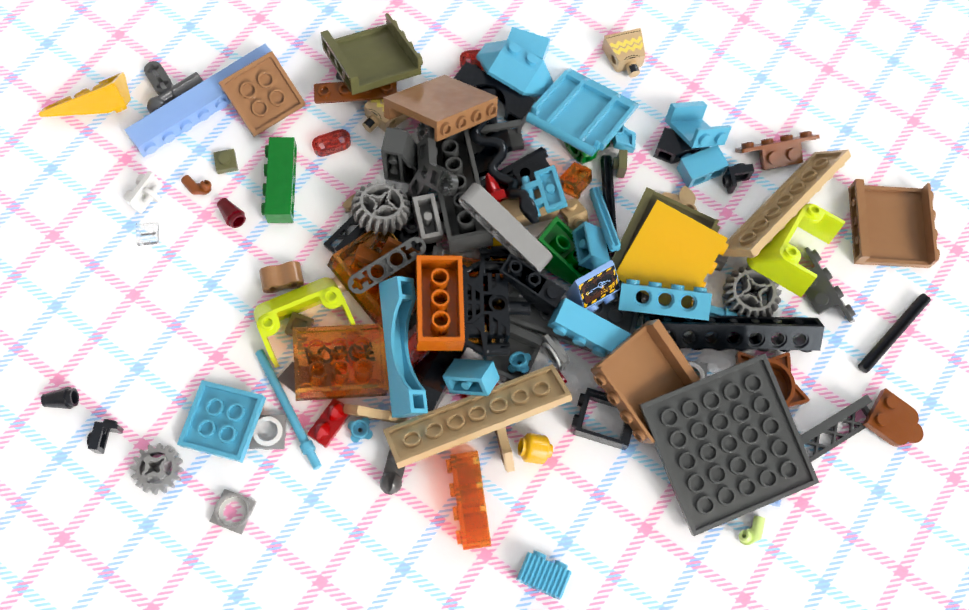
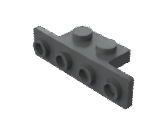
(822, 291)

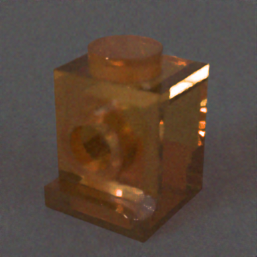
(576, 179)

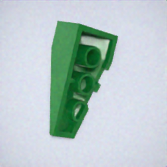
(559, 241)

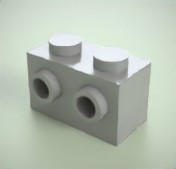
(427, 219)

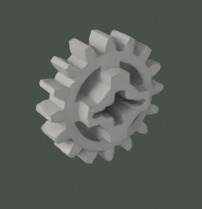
(149, 473)

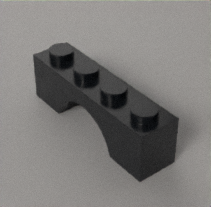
(515, 105)

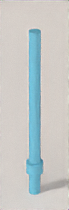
(307, 446)

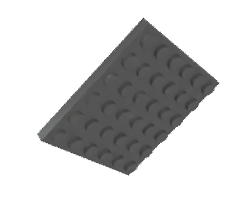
(728, 444)

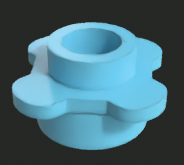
(518, 357)
(355, 425)

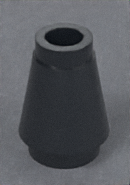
(62, 398)

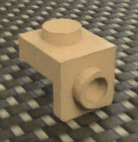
(574, 214)

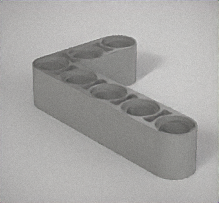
(504, 227)

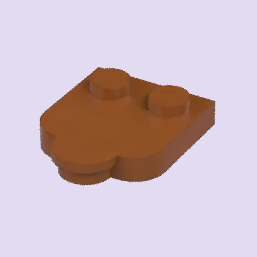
(894, 420)

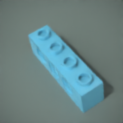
(699, 310)

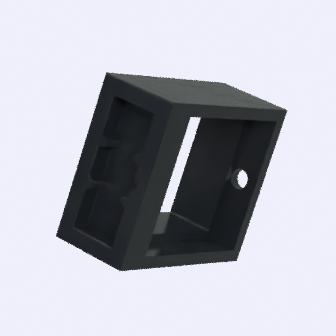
(600, 397)

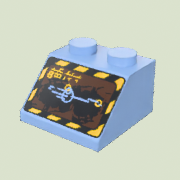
(595, 287)

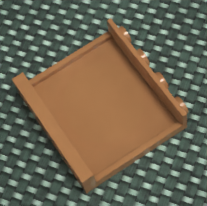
(443, 105)
(893, 225)
(642, 370)

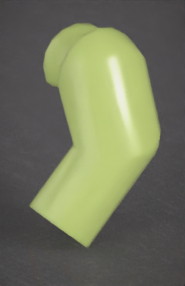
(754, 533)

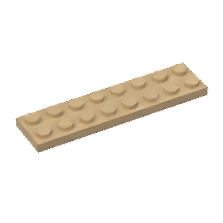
(785, 203)
(476, 416)

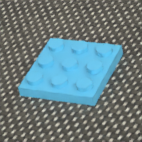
(221, 421)

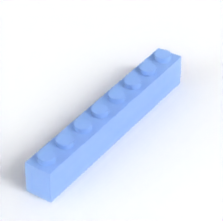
(187, 109)

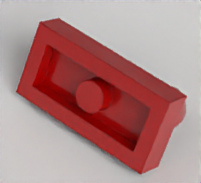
(493, 188)
(328, 423)

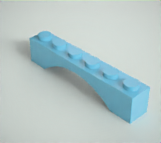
(405, 390)

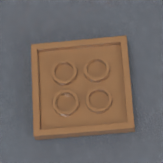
(262, 93)

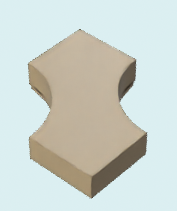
(372, 413)
(505, 449)

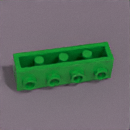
(280, 180)

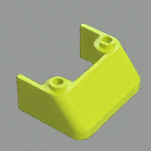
(780, 259)
(271, 312)

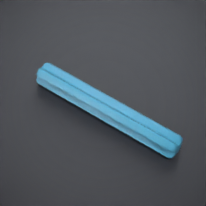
(604, 219)

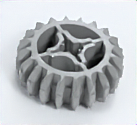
(380, 208)
(763, 285)

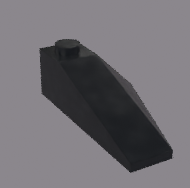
(430, 373)

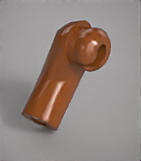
(194, 188)

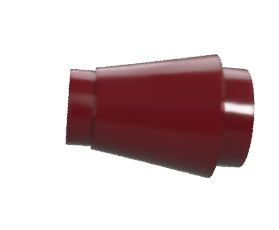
(231, 213)

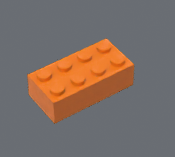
(439, 303)

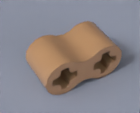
(281, 277)

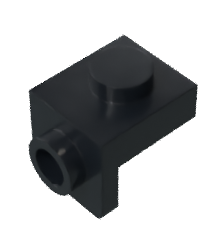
(735, 174)
(99, 436)

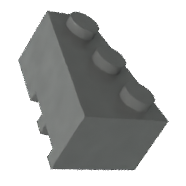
(399, 155)

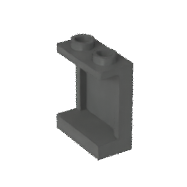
(519, 340)

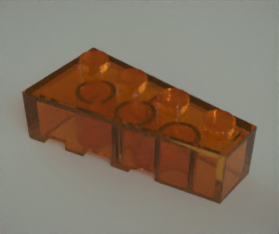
(469, 499)

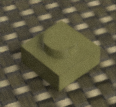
(225, 161)
(620, 163)
(298, 320)

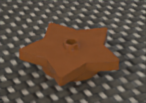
(782, 370)

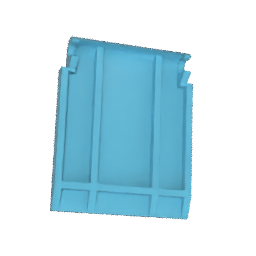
(581, 112)

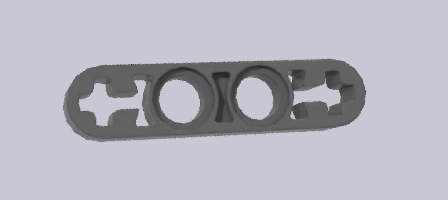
(385, 262)

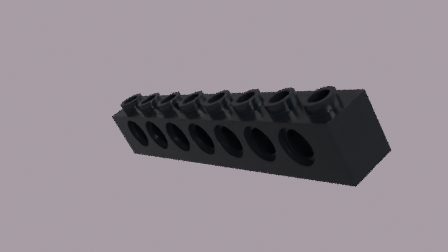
(765, 327)

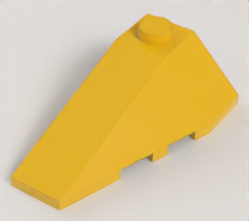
(104, 98)

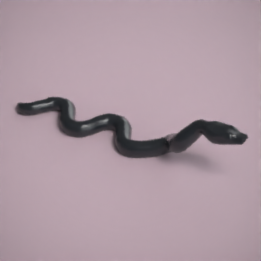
(513, 191)

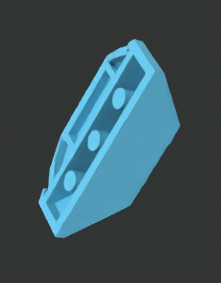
(515, 67)

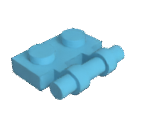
(550, 188)

